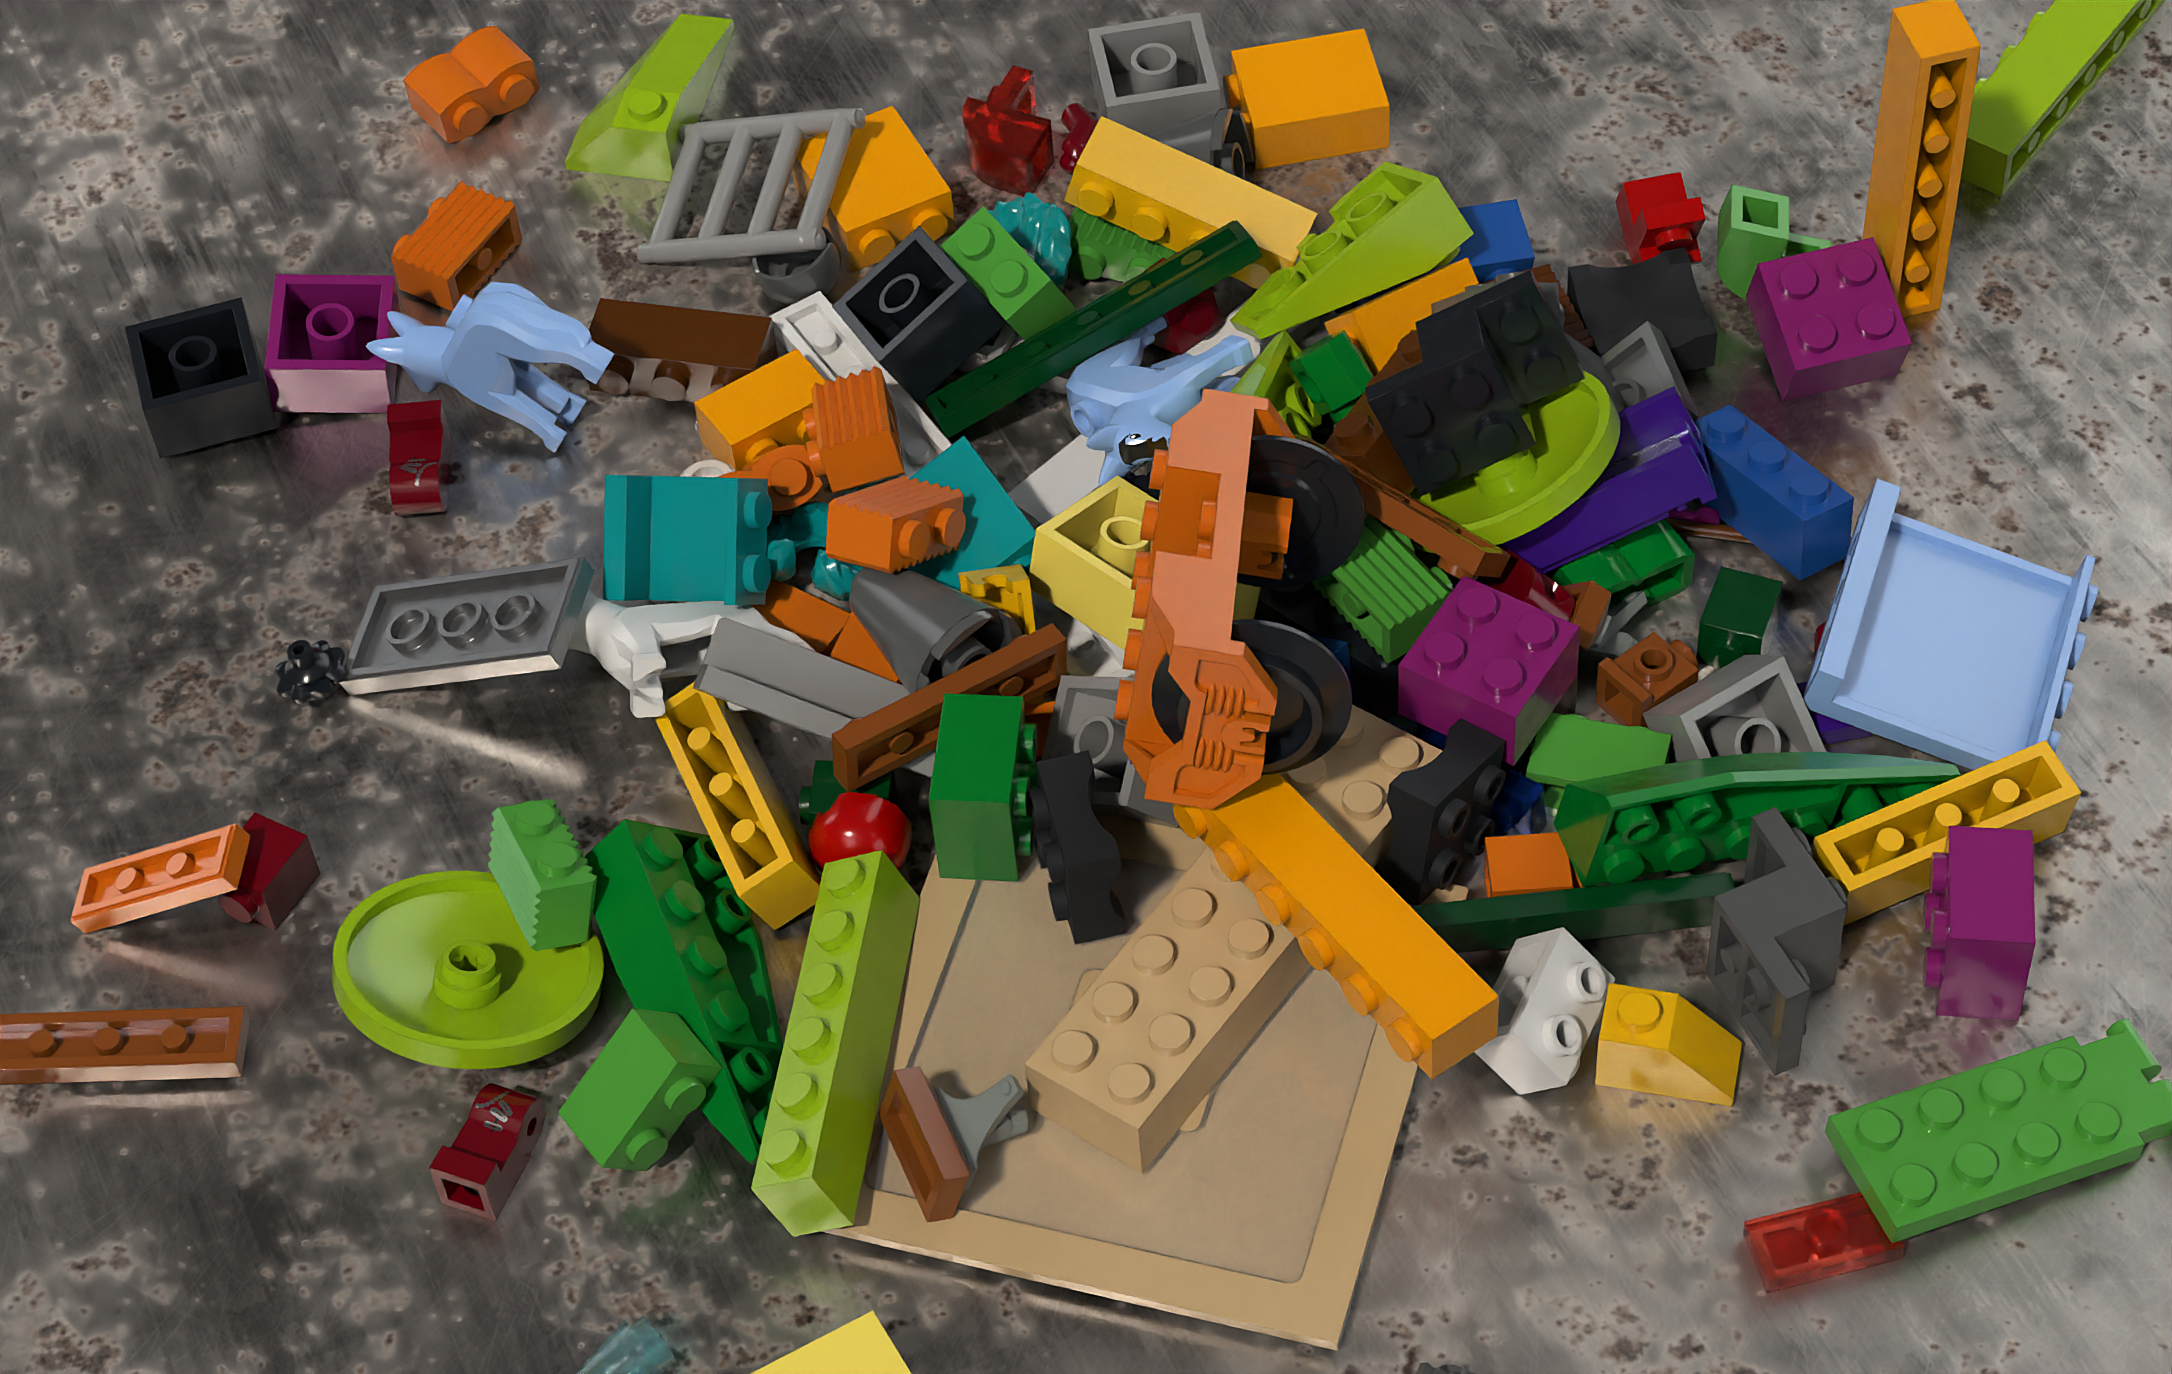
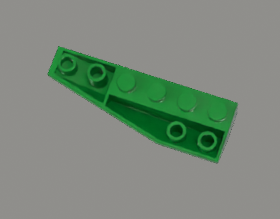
(1705, 806)
(693, 952)

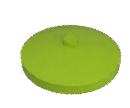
(1575, 442)
(451, 980)

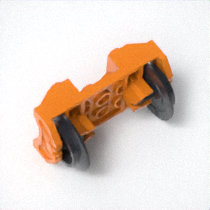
(1214, 693)

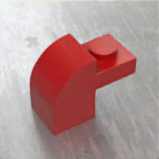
(1659, 217)

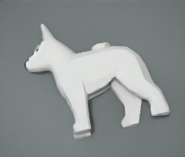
(658, 643)

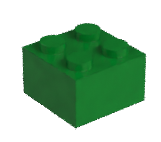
(982, 787)

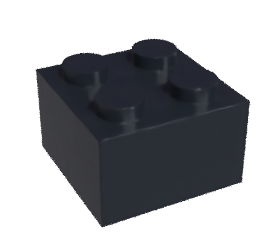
(918, 315)
(200, 377)

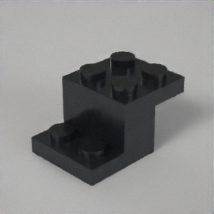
(1475, 383)

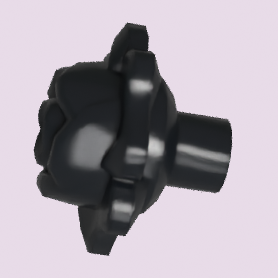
(310, 671)

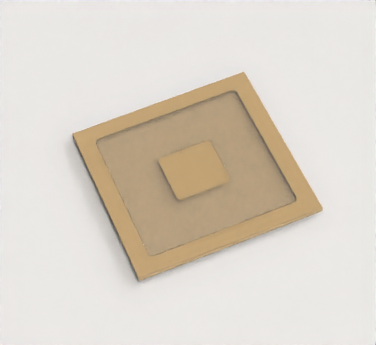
(1249, 1206)

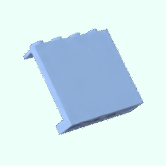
(1947, 640)

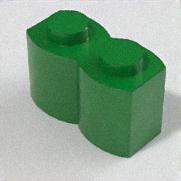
(1645, 560)

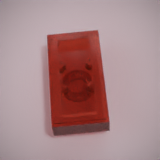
(1818, 1242)

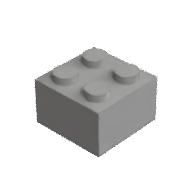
(1153, 71)

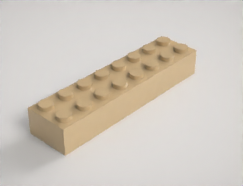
(1203, 971)

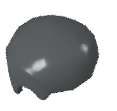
(799, 275)

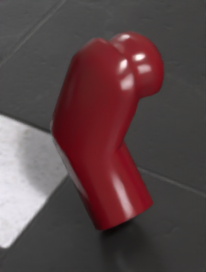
(1080, 126)

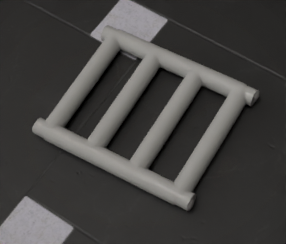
(759, 238)

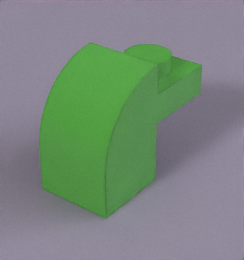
(1754, 231)

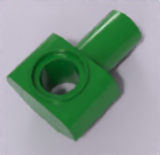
(1332, 374)

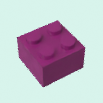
(1828, 319)
(320, 341)
(1490, 665)
(1980, 922)

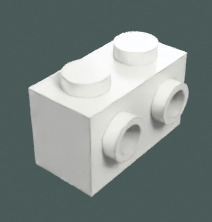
(1547, 1008)

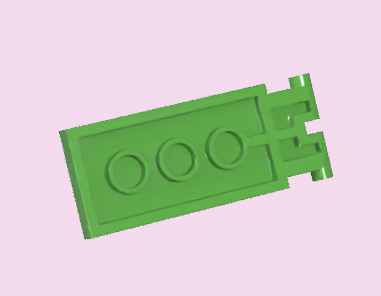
(2004, 1130)

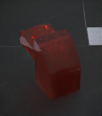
(1004, 137)

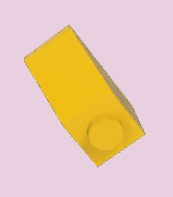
(1665, 1047)

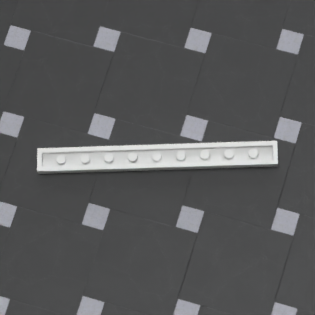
(836, 351)

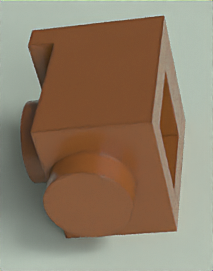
(1644, 678)

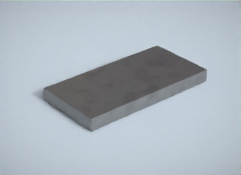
(468, 626)

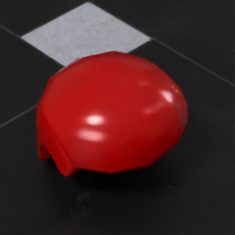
(857, 827)

